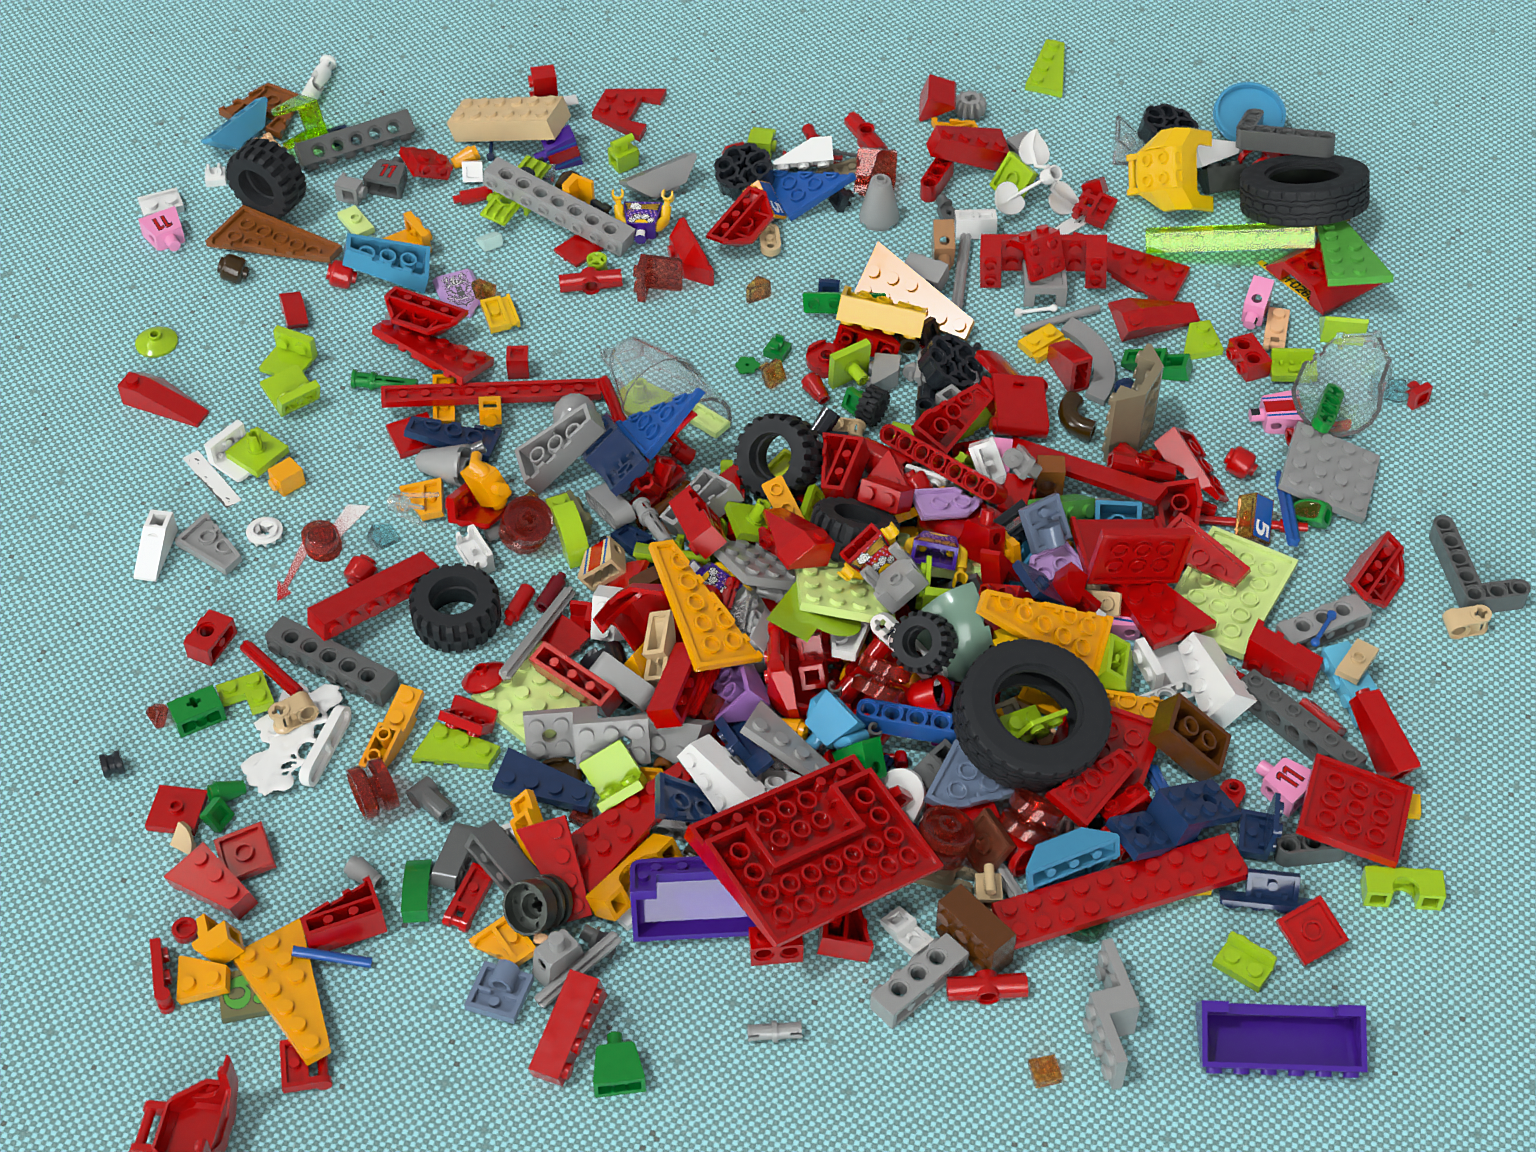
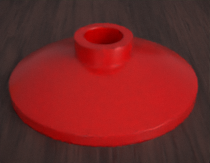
(482, 677)

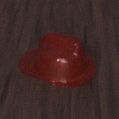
(321, 540)

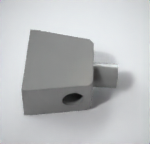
(555, 956)

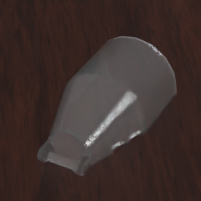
(1355, 365)
(654, 375)

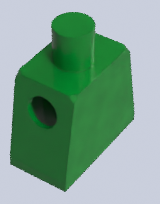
(868, 753)
(617, 1068)

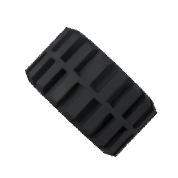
(905, 639)

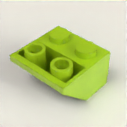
(1117, 665)

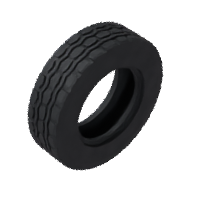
(1304, 190)
(1057, 674)

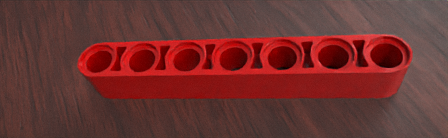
(950, 467)

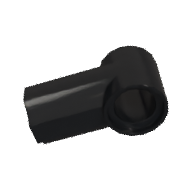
(924, 400)

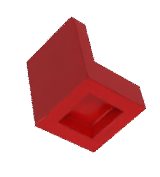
(517, 362)
(581, 614)

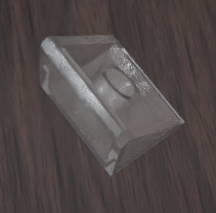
(1124, 142)

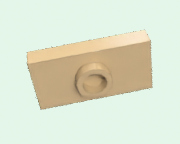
(1357, 661)

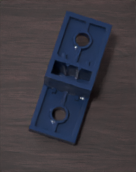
(615, 458)
(1173, 818)

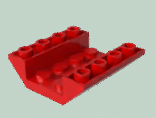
(1302, 266)

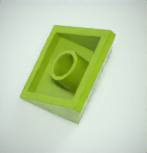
(1331, 325)

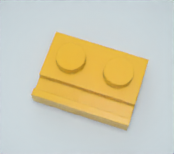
(499, 313)
(1037, 343)

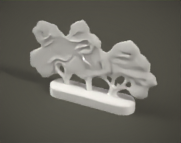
(264, 767)

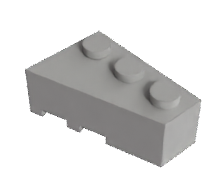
(713, 490)
(673, 740)

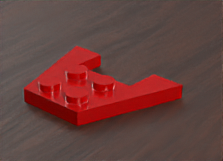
(619, 107)

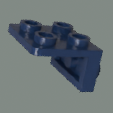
(1260, 830)

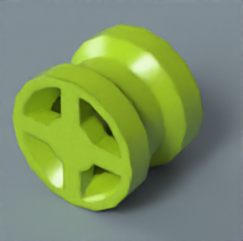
(597, 260)

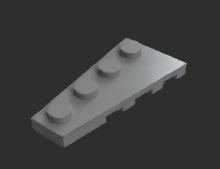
(780, 740)

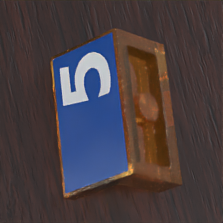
(1254, 517)

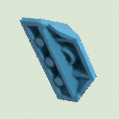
(240, 127)
(1071, 857)

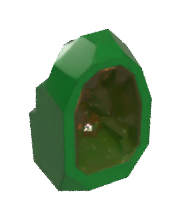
(1314, 512)

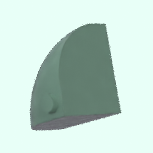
(972, 636)

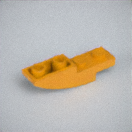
(396, 727)
(526, 813)

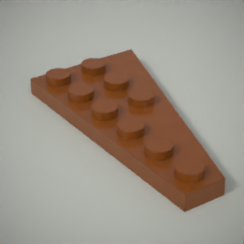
(263, 234)

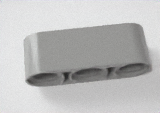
(611, 509)
(627, 683)

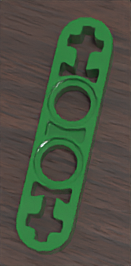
(1327, 408)

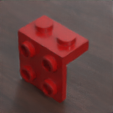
(1041, 251)
(465, 510)

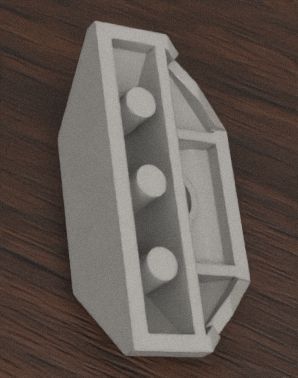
(663, 176)

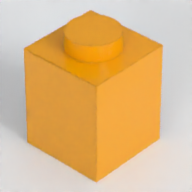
(286, 477)

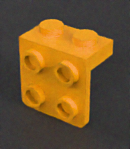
(413, 232)

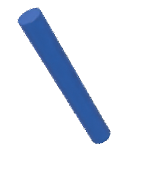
(331, 956)

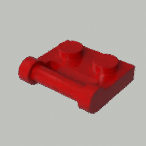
(296, 1074)

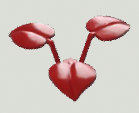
(678, 450)

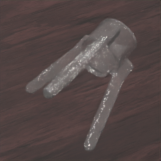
(401, 504)

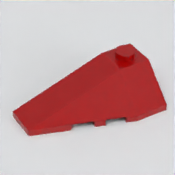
(1146, 317)
(160, 398)
(798, 540)

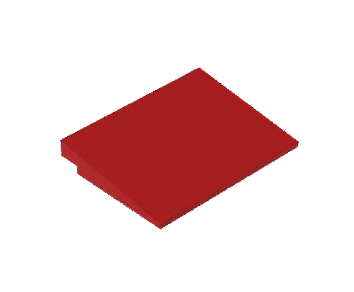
(813, 849)

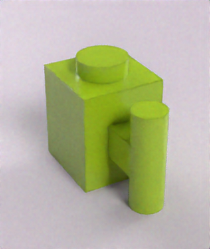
(763, 139)
(623, 154)

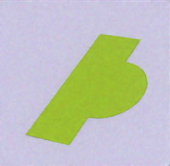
(805, 623)

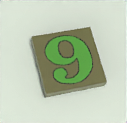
(241, 1001)

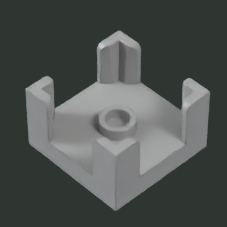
(1051, 285)
(898, 581)

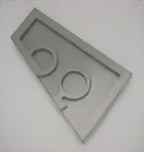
(209, 545)

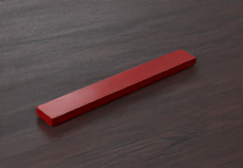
(1100, 475)

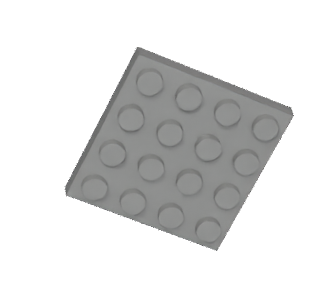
(1329, 471)
(755, 565)

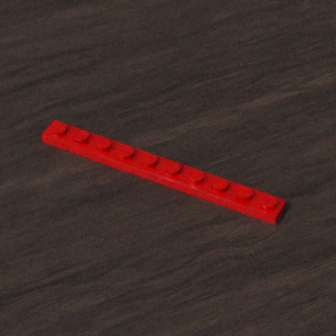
(468, 393)

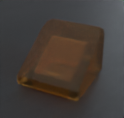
(483, 289)
(758, 289)

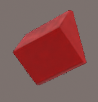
(937, 97)

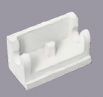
(975, 222)
(988, 459)
(474, 550)

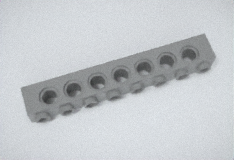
(559, 206)

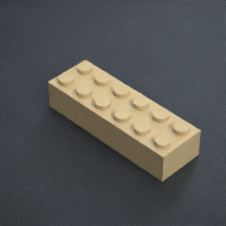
(509, 119)

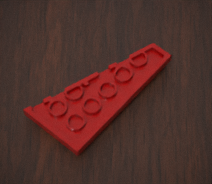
(1162, 613)
(618, 831)

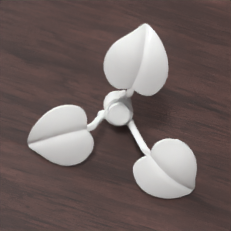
(1036, 152)

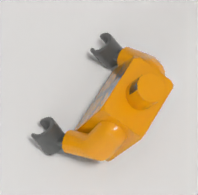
(485, 480)

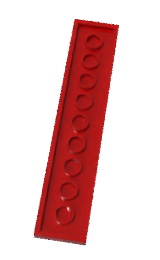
(1121, 890)

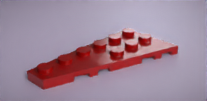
(1145, 273)
(434, 352)

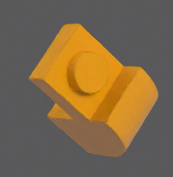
(217, 941)

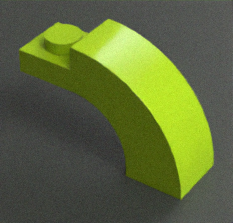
(569, 528)

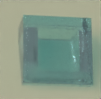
(382, 536)

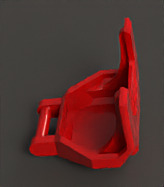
(630, 612)
(783, 674)
(193, 1118)

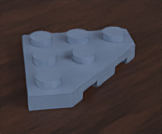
(962, 784)

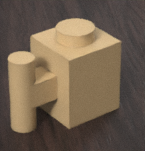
(988, 886)

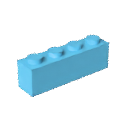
(1346, 690)

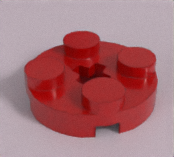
(815, 355)

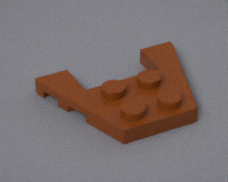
(276, 96)

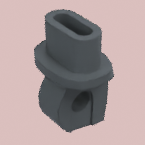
(945, 207)
(593, 936)

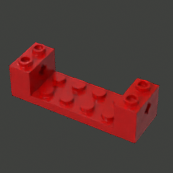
(1080, 254)

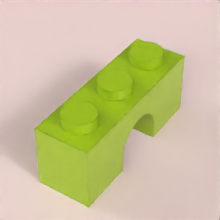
(1423, 885)

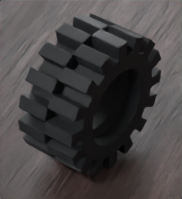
(872, 405)

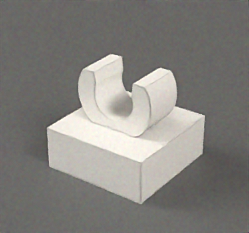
(472, 171)
(215, 176)

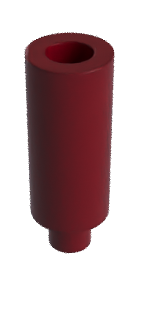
(550, 592)

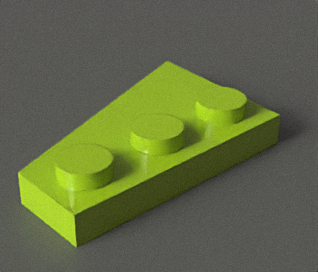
(455, 747)

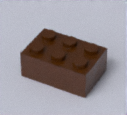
(1189, 737)
(976, 930)

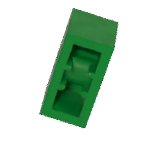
(196, 711)

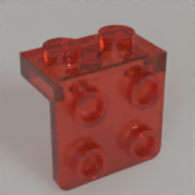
(873, 162)
(657, 273)

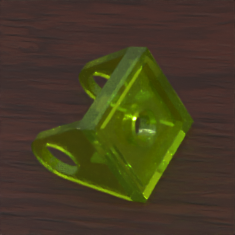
(310, 117)

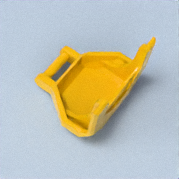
(1167, 170)

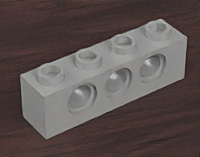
(1351, 617)
(894, 1008)

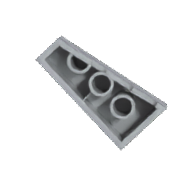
(558, 447)

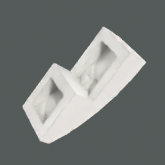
(905, 932)

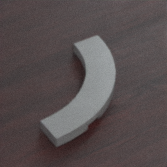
(1102, 363)

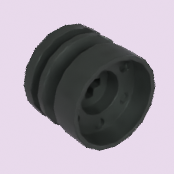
(537, 904)

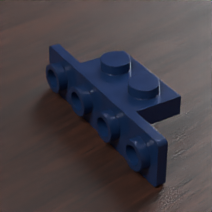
(754, 756)
(1266, 891)

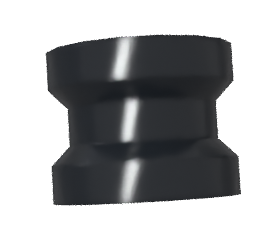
(112, 764)

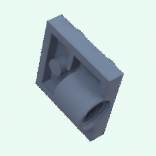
(1045, 524)
(499, 991)

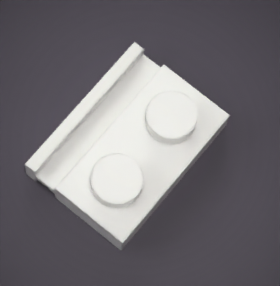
(160, 201)

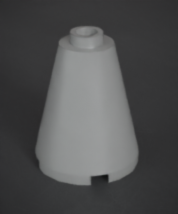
(879, 205)
(445, 462)

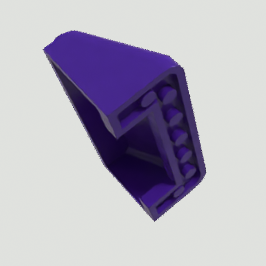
(682, 901)
(1282, 1038)

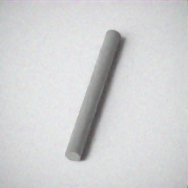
(1061, 318)

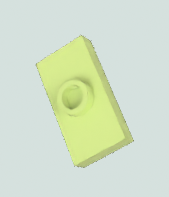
(355, 221)
(709, 421)

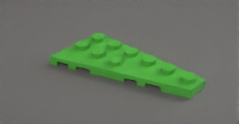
(1349, 258)

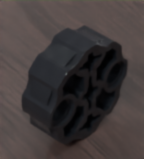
(1163, 117)
(742, 167)
(948, 362)

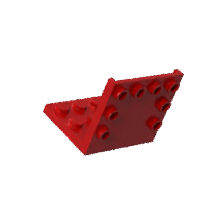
(1131, 550)

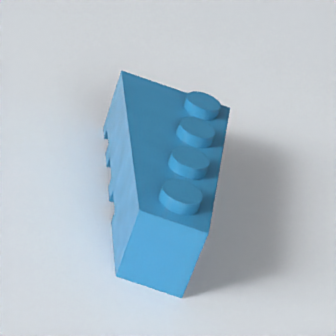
(389, 260)

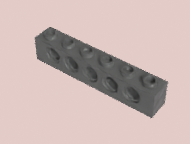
(400, 120)
(332, 661)
(1297, 723)

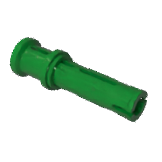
(374, 381)

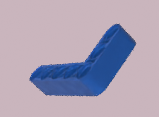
(903, 716)

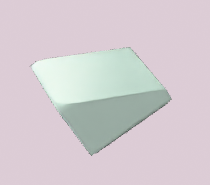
(490, 241)

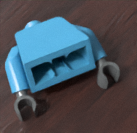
(835, 722)

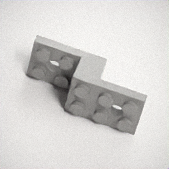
(583, 733)
(1111, 1014)

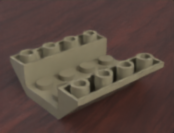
(1134, 409)

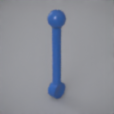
(1331, 615)

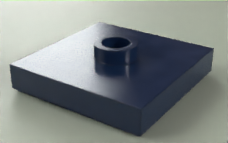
(1037, 584)

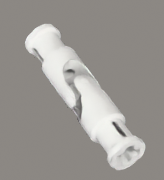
(319, 77)

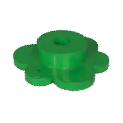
(747, 365)

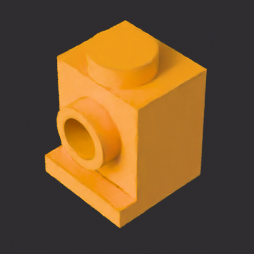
(490, 415)

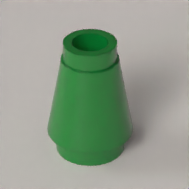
(226, 790)

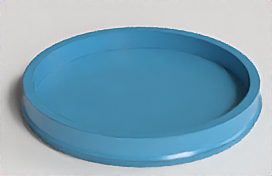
(1243, 96)

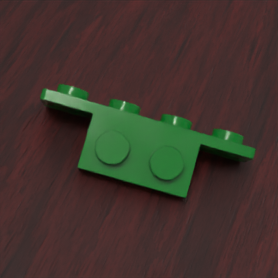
(825, 301)

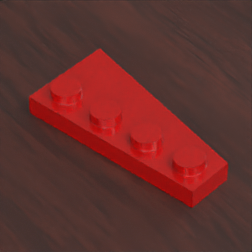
(1210, 556)

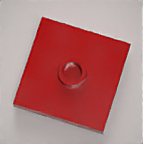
(406, 446)
(176, 805)
(246, 851)
(1312, 930)

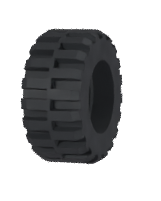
(266, 177)
(754, 446)
(846, 519)
(459, 630)

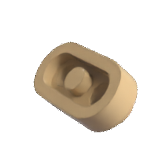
(770, 241)

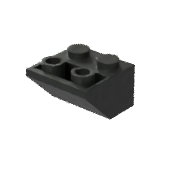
(1220, 179)

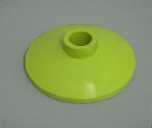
(156, 342)

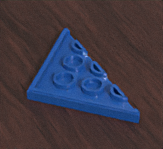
(806, 189)
(654, 427)

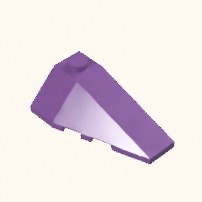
(741, 690)

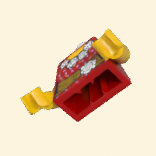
(868, 549)

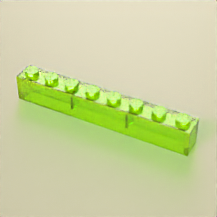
(1228, 238)

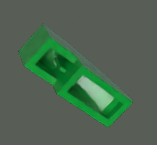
(1176, 366)
(416, 891)

